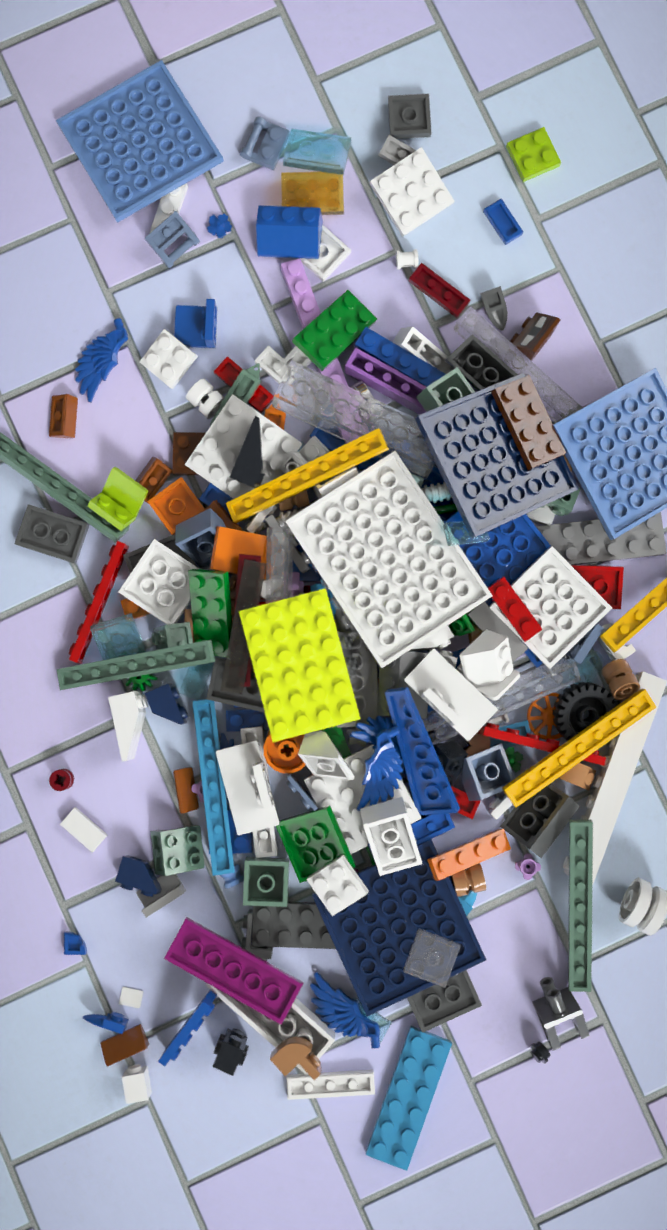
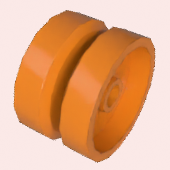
(282, 758)

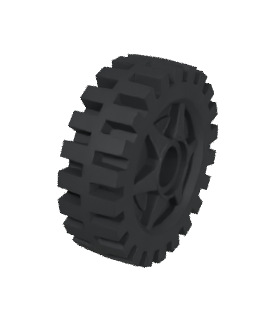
(575, 702)

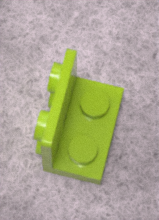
(119, 499)

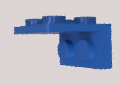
(197, 325)

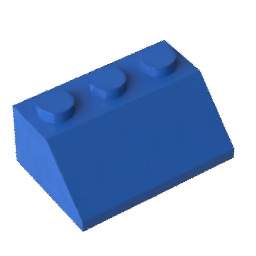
(289, 231)

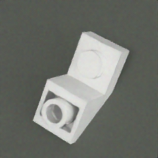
(309, 452)

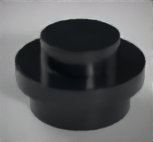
(540, 1052)

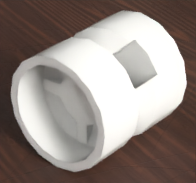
(202, 395)

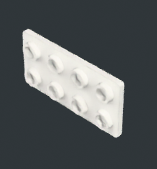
(450, 694)
(247, 787)

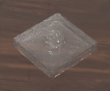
(431, 958)

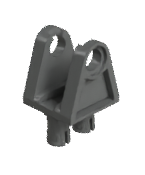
(556, 1008)

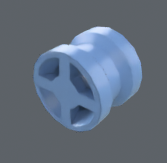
(233, 879)

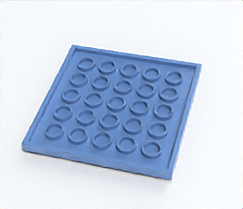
(139, 141)
(621, 452)

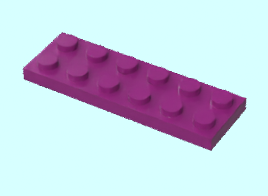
(234, 970)

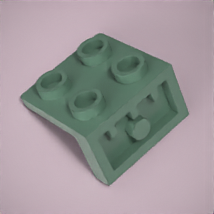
(172, 635)
(177, 850)

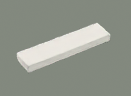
(331, 1084)

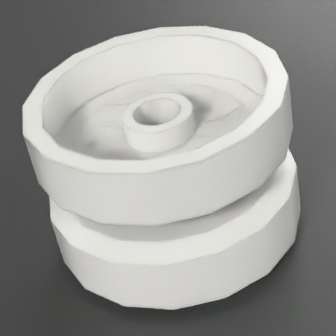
(643, 906)

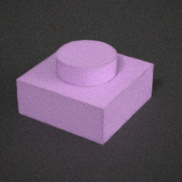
(297, 585)

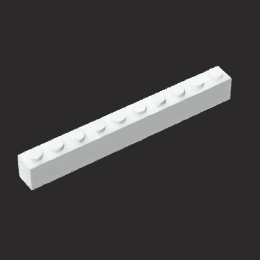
(617, 773)

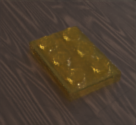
(313, 190)

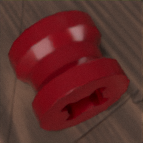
(66, 778)

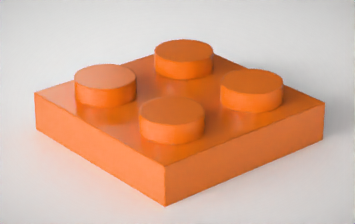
(175, 504)

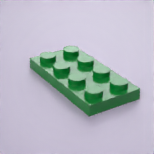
(334, 330)
(211, 608)

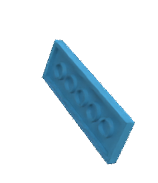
(408, 1098)

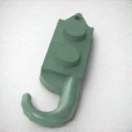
(243, 387)

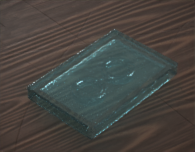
(317, 151)

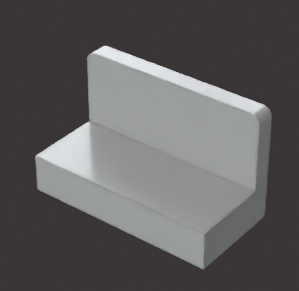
(171, 889)

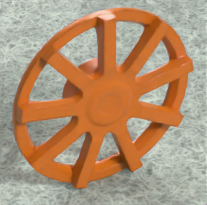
(546, 716)

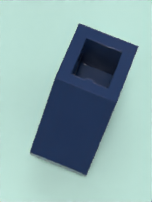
(165, 703)
(139, 875)

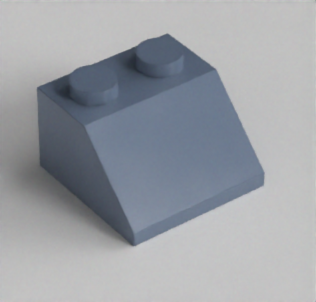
(198, 535)
(486, 773)

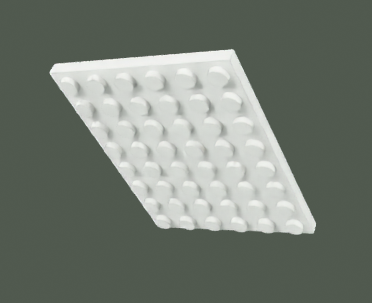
(388, 559)

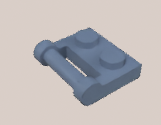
(271, 145)
(166, 234)

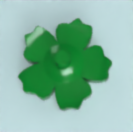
(514, 758)

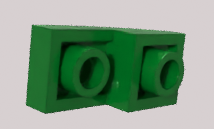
(461, 626)

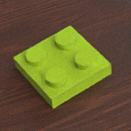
(533, 154)

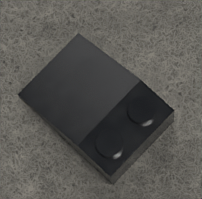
(249, 463)

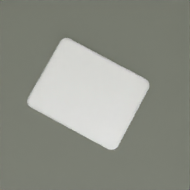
(131, 997)

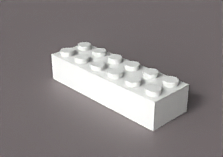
(297, 1023)

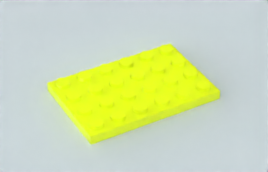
(299, 665)

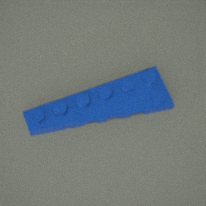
(423, 768)

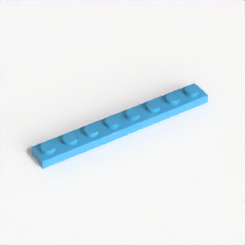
(213, 788)

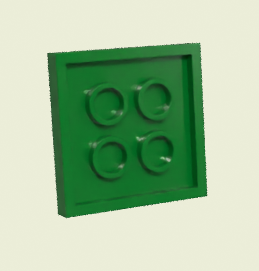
(313, 841)

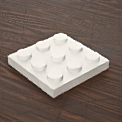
(411, 192)
(160, 583)

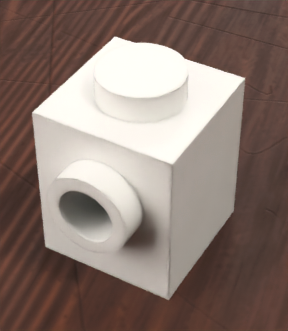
(136, 1084)

